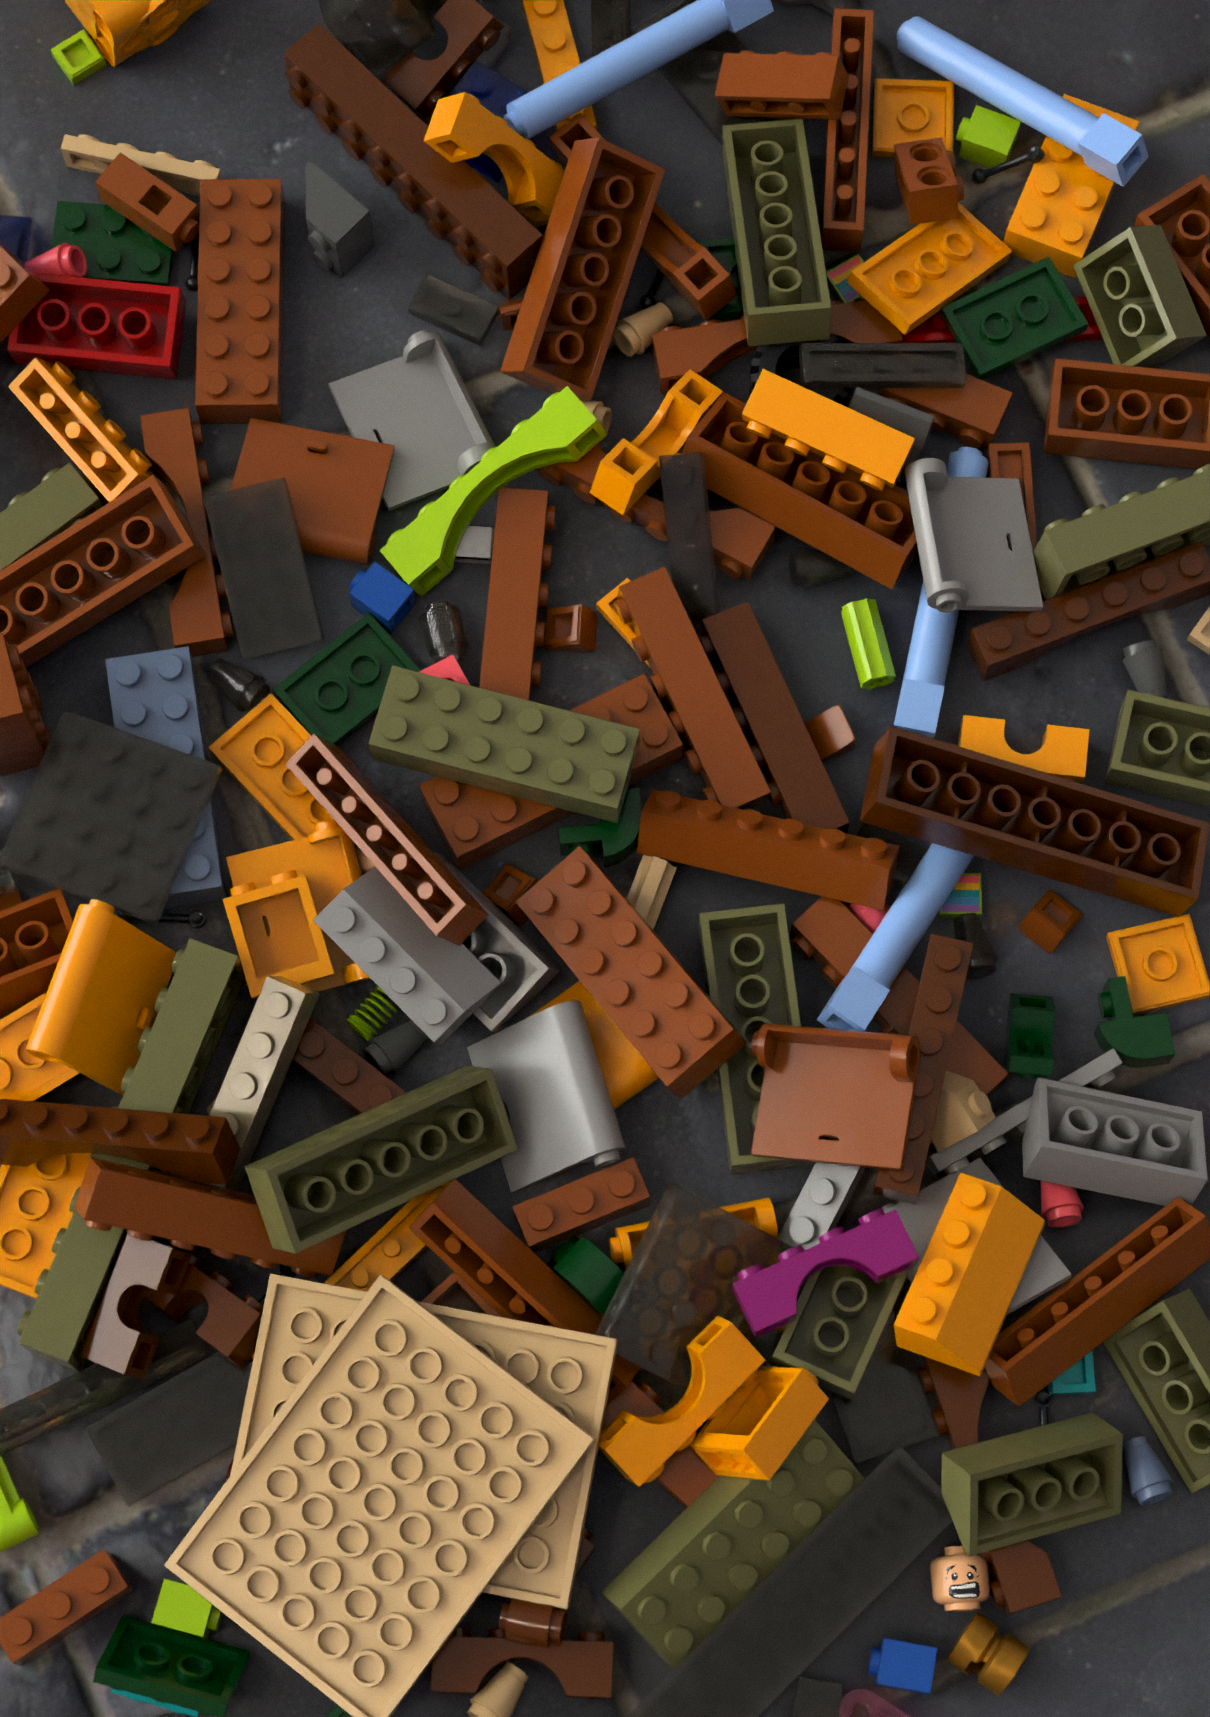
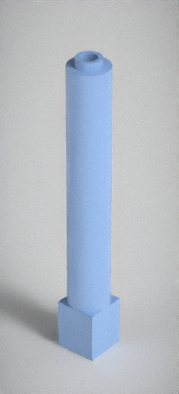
(629, 61)
(1102, 142)
(932, 635)
(894, 940)

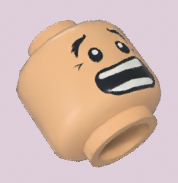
(959, 1580)

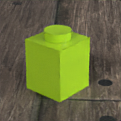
(987, 137)
(185, 1610)

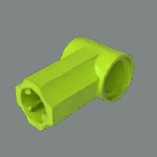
(16, 1516)

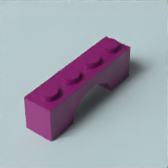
(875, 1247)

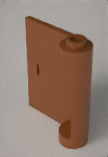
(331, 483)
(835, 1087)

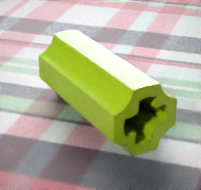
(868, 643)

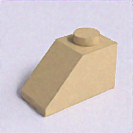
(960, 1111)

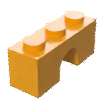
(1061, 752)

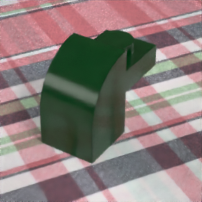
(613, 839)
(1030, 1036)
(1136, 1040)
(587, 1272)

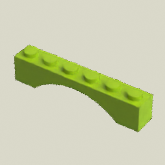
(429, 544)

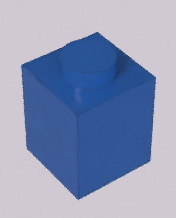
(382, 596)
(903, 1666)

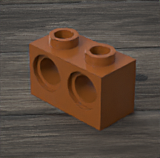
(927, 180)

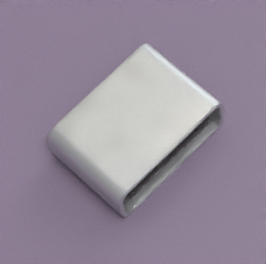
(476, 545)

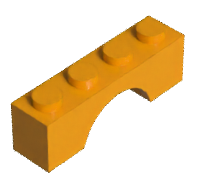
(467, 129)
(636, 465)
(719, 1366)

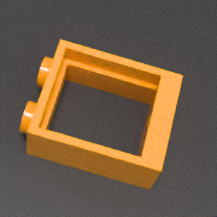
(282, 884)
(761, 1423)

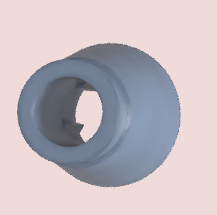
(1145, 1472)

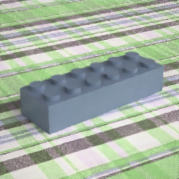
(160, 701)

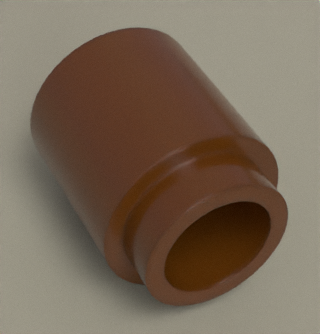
(533, 1623)

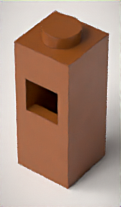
(148, 202)

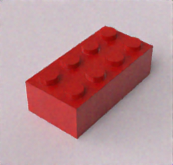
(103, 327)

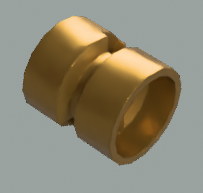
(988, 1654)

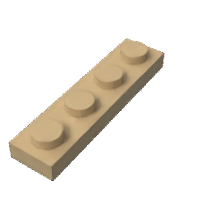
(95, 156)

